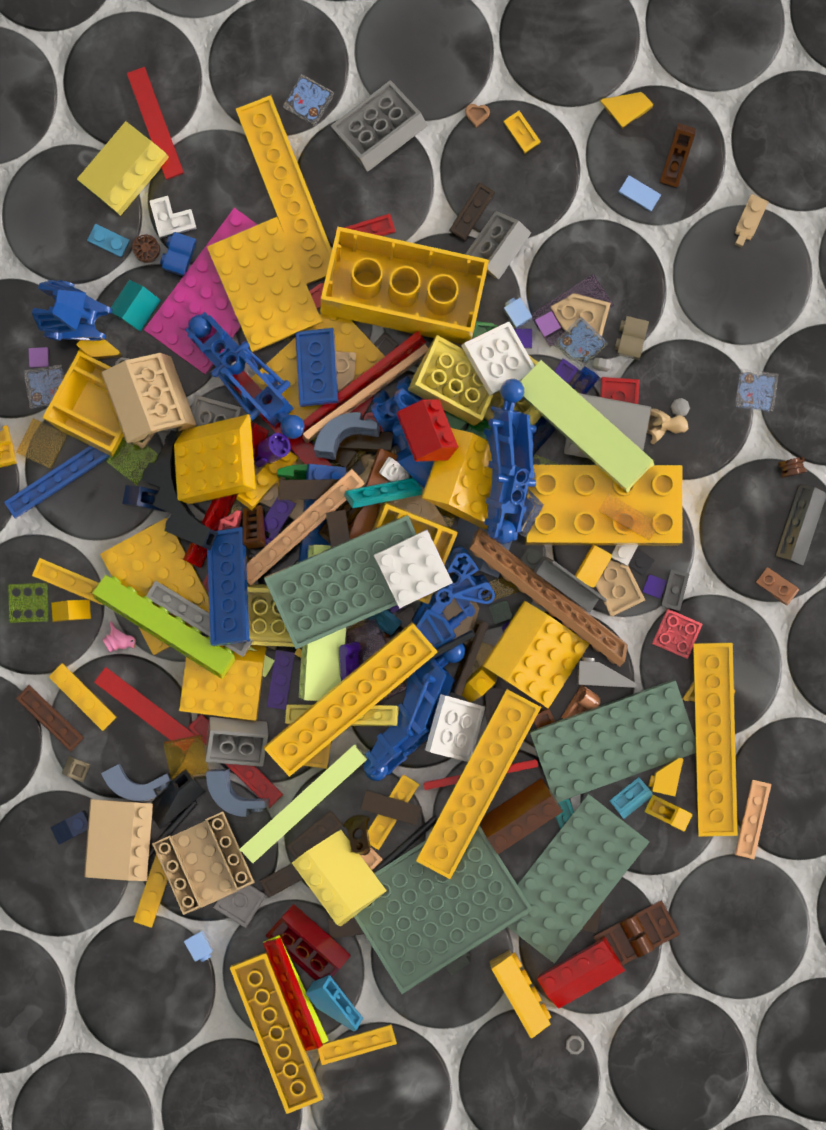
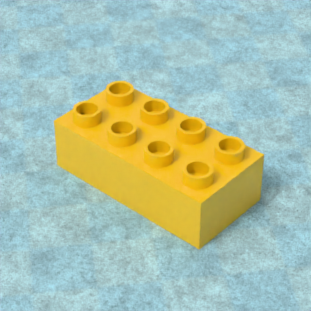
(403, 286)
(577, 492)

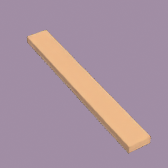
(368, 392)
(301, 526)

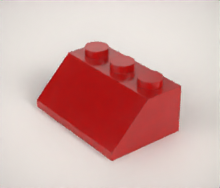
(427, 431)

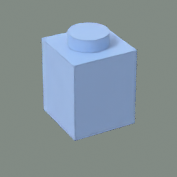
(517, 312)
(199, 946)

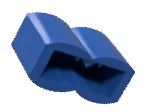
(178, 254)

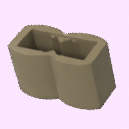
(632, 337)

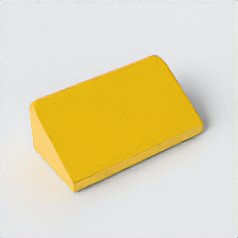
(593, 565)

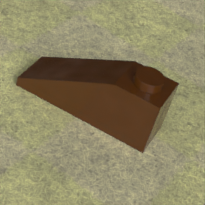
(678, 155)

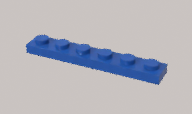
(55, 480)

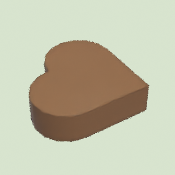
(477, 114)

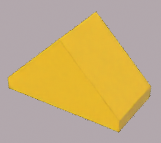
(71, 610)

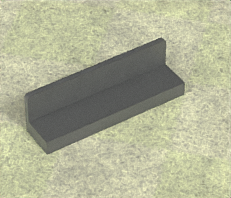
(801, 524)
(567, 583)

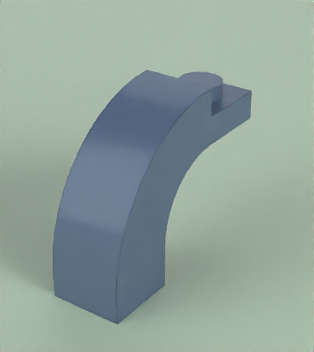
(340, 428)
(124, 787)
(223, 794)

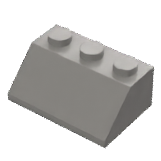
(499, 242)
(236, 741)

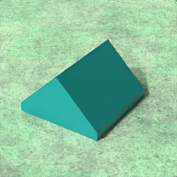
(135, 305)

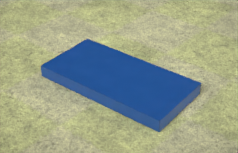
(316, 367)

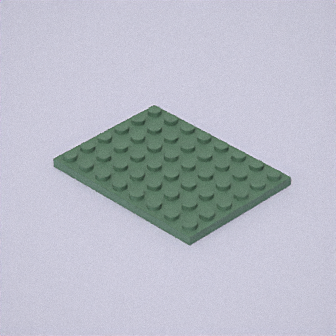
(433, 919)

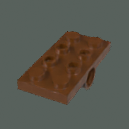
(640, 932)

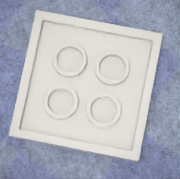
(498, 357)
(413, 568)
(455, 728)

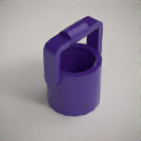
(272, 449)

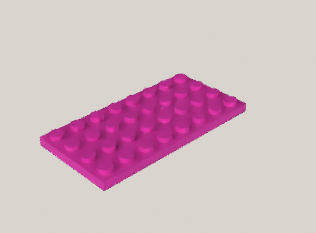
(195, 294)

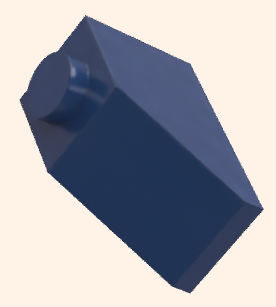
(140, 497)
(71, 827)

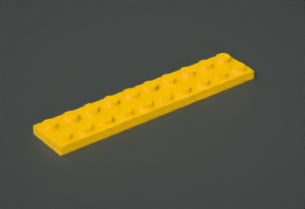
(286, 187)
(350, 699)
(715, 739)
(478, 784)

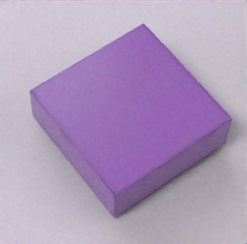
(547, 324)
(38, 357)

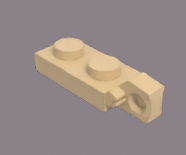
(750, 219)

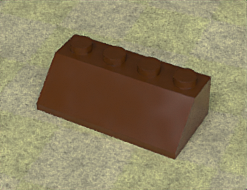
(520, 816)

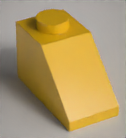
(98, 349)
(478, 684)
(666, 778)
(668, 813)

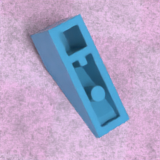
(332, 1001)

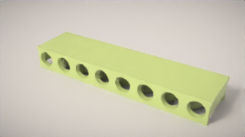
(585, 426)
(321, 662)
(303, 803)

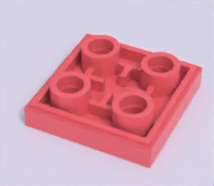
(677, 633)

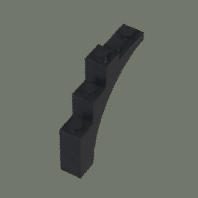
(182, 520)

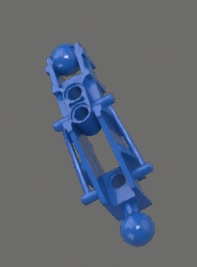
(279, 408)
(511, 463)
(414, 716)

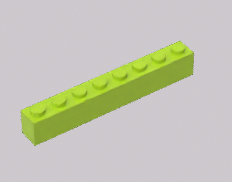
(163, 626)

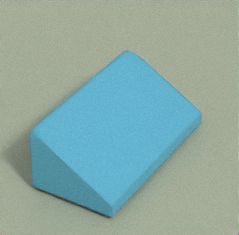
(631, 798)

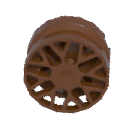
(146, 248)
(792, 467)

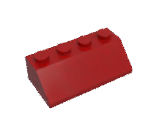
(580, 973)

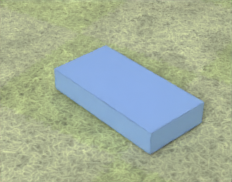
(639, 193)

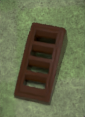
(254, 539)

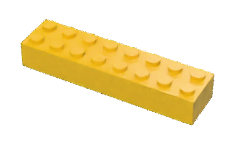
(276, 1033)

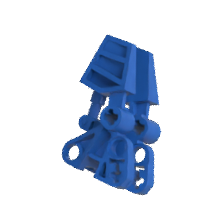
(72, 313)
(385, 412)
(465, 588)

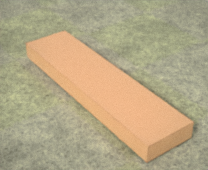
(753, 819)

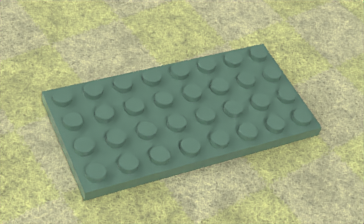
(336, 585)
(614, 741)
(575, 876)

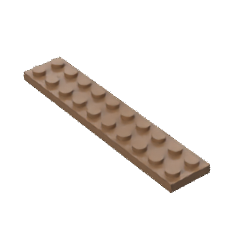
(549, 597)

